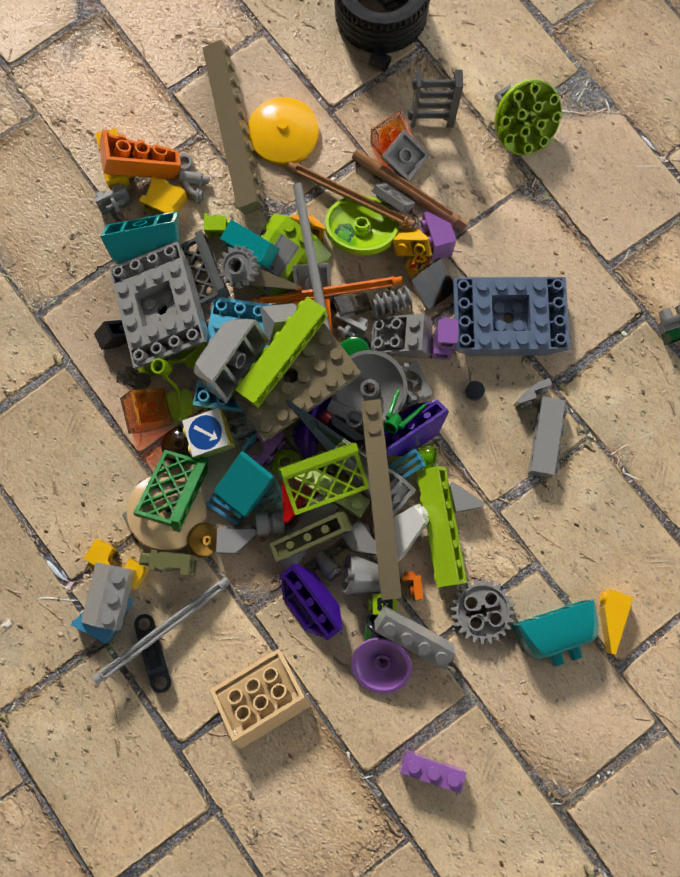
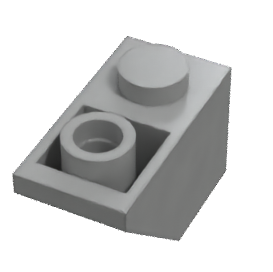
(234, 540)
(360, 540)

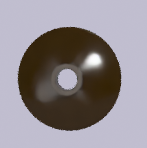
(169, 443)

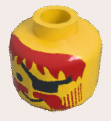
(416, 264)

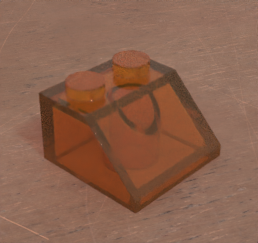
(145, 410)

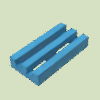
(417, 458)
(209, 504)

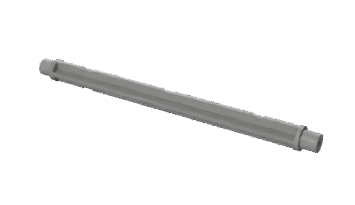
(160, 631)

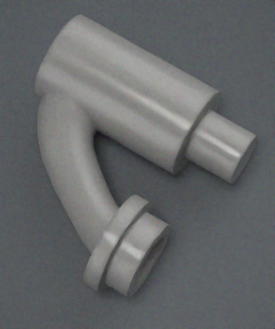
(193, 178)

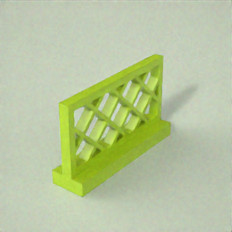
(317, 462)

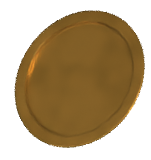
(202, 540)

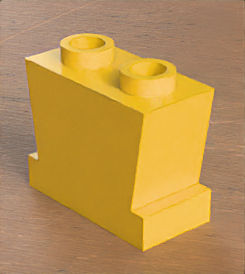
(163, 197)

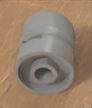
(270, 522)

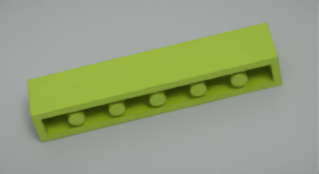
(281, 352)
(442, 527)

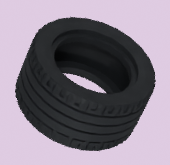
(378, 30)

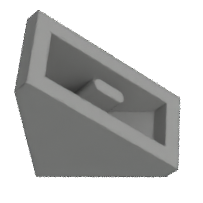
(463, 500)

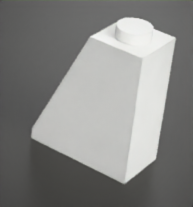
(408, 527)

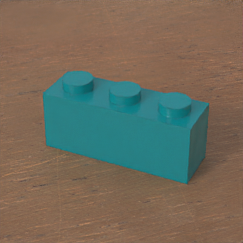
(239, 235)

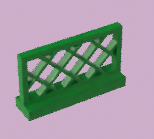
(186, 498)

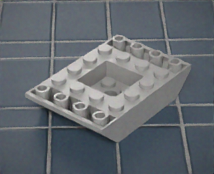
(147, 286)

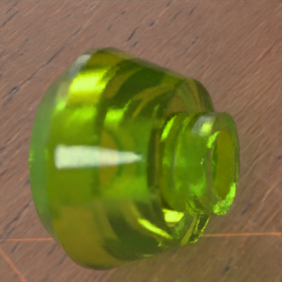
(428, 454)

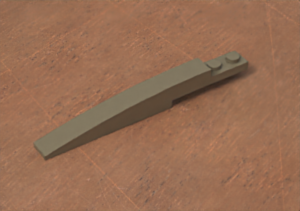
(381, 500)

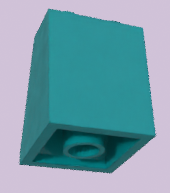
(244, 485)

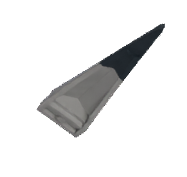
(399, 487)

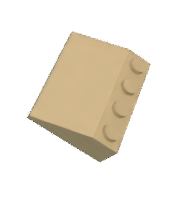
(259, 699)

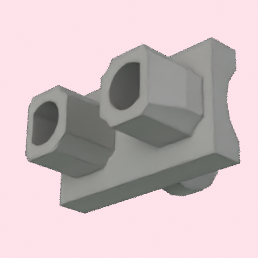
(113, 199)
(350, 327)

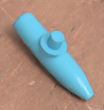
(249, 441)

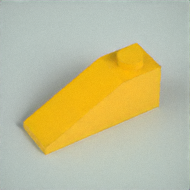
(613, 613)

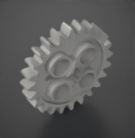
(486, 629)

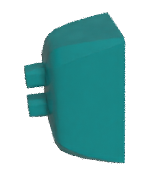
(139, 236)
(559, 631)

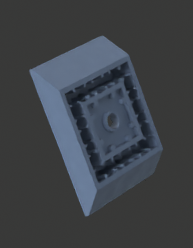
(534, 304)

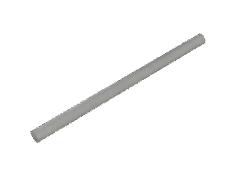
(309, 246)

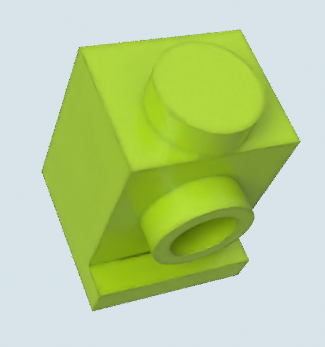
(215, 225)

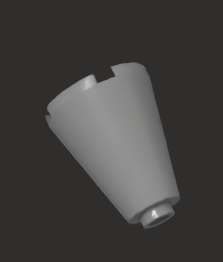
(360, 576)

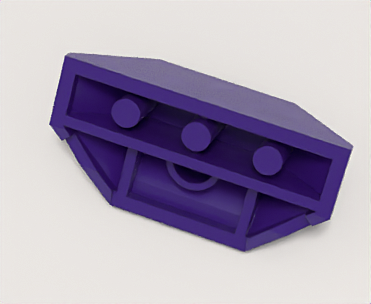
(418, 430)
(303, 437)
(311, 601)

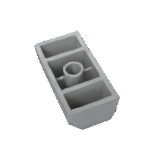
(230, 356)

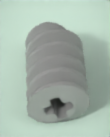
(391, 301)

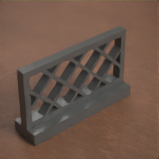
(211, 265)

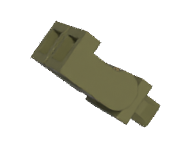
(168, 561)

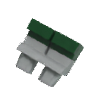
(669, 325)

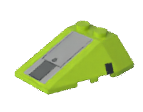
(287, 236)

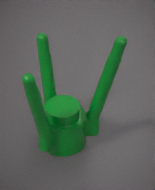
(394, 421)

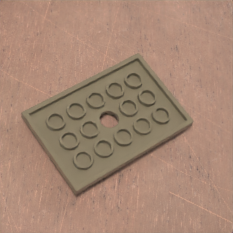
(321, 370)

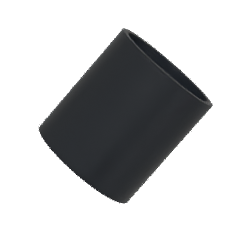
(380, 60)

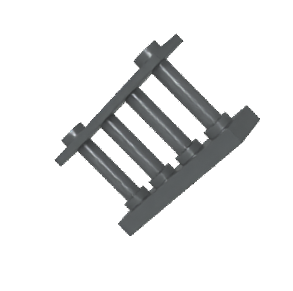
(450, 106)

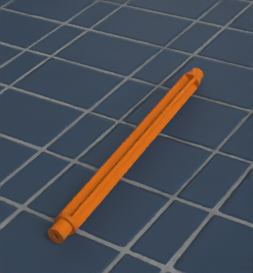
(331, 291)

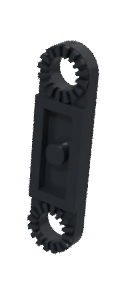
(153, 656)

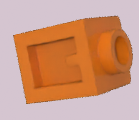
(415, 588)

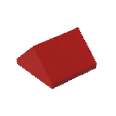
(288, 514)

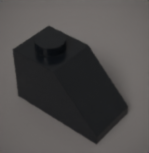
(110, 334)

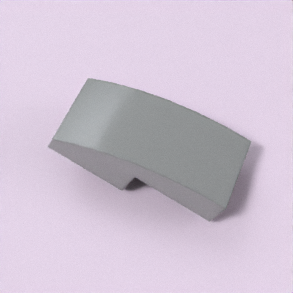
(529, 395)

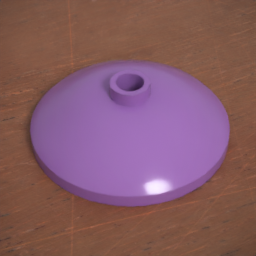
(379, 674)

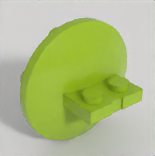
(528, 117)

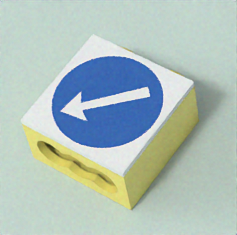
(208, 434)

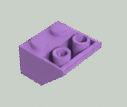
(440, 235)

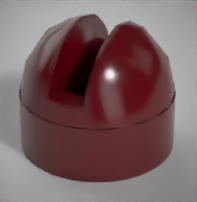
(325, 418)

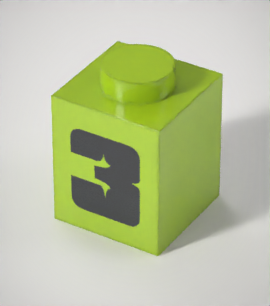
(376, 604)

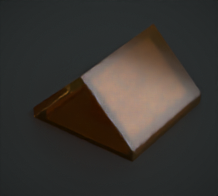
(387, 131)

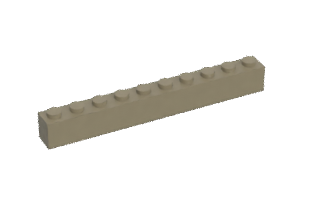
(233, 127)

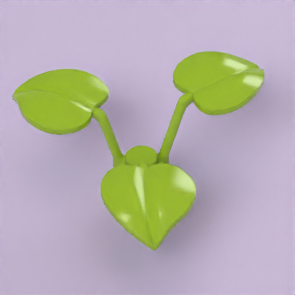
(179, 402)

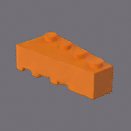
(137, 158)

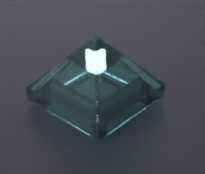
(345, 232)

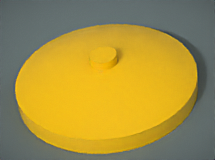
(283, 131)

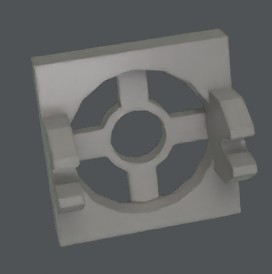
(425, 389)

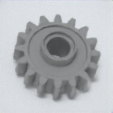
(229, 266)

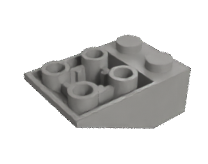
(403, 335)

